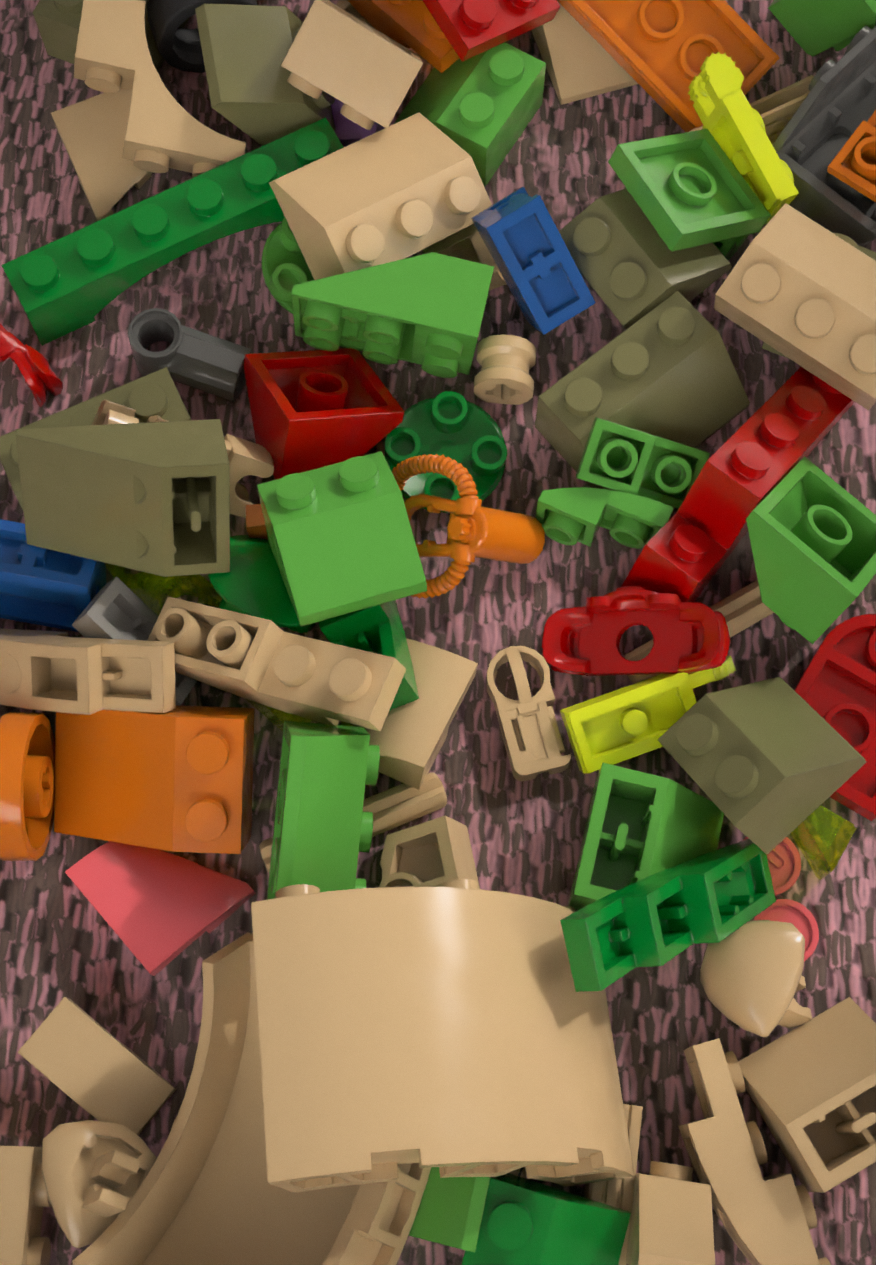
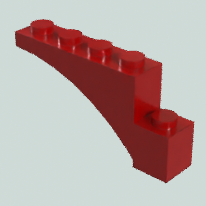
(733, 483)

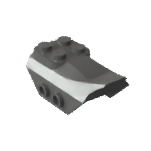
(837, 103)

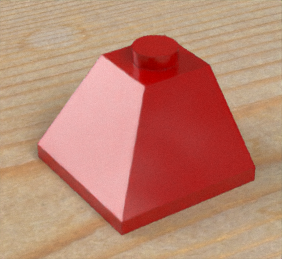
(317, 407)

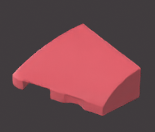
(156, 898)

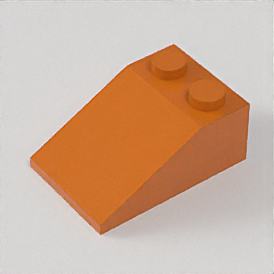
(157, 778)

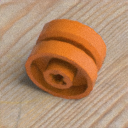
(26, 785)

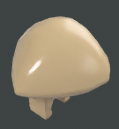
(756, 976)
(92, 1175)

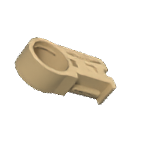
(530, 722)

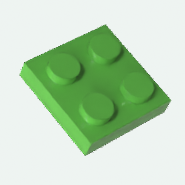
(688, 189)

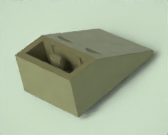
(130, 494)

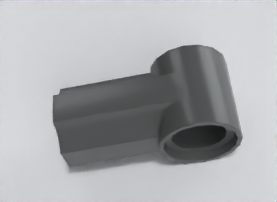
(192, 357)

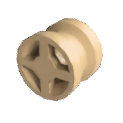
(505, 369)

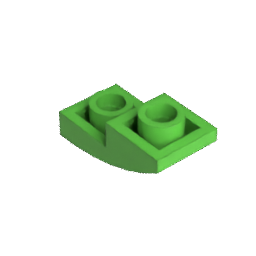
(640, 463)
(579, 512)

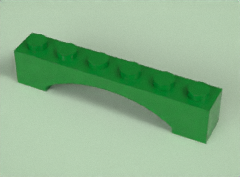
(84, 271)

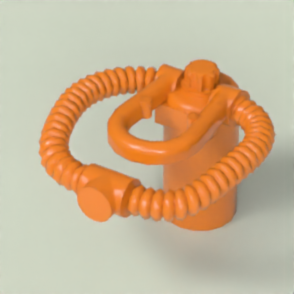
(471, 527)

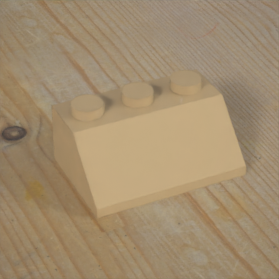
(381, 198)
(808, 301)

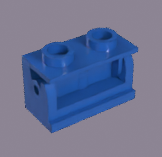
(533, 260)
(43, 583)

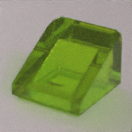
(823, 840)

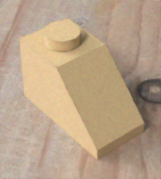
(670, 1218)

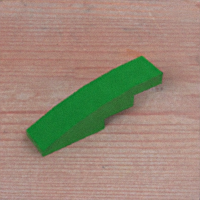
(667, 914)

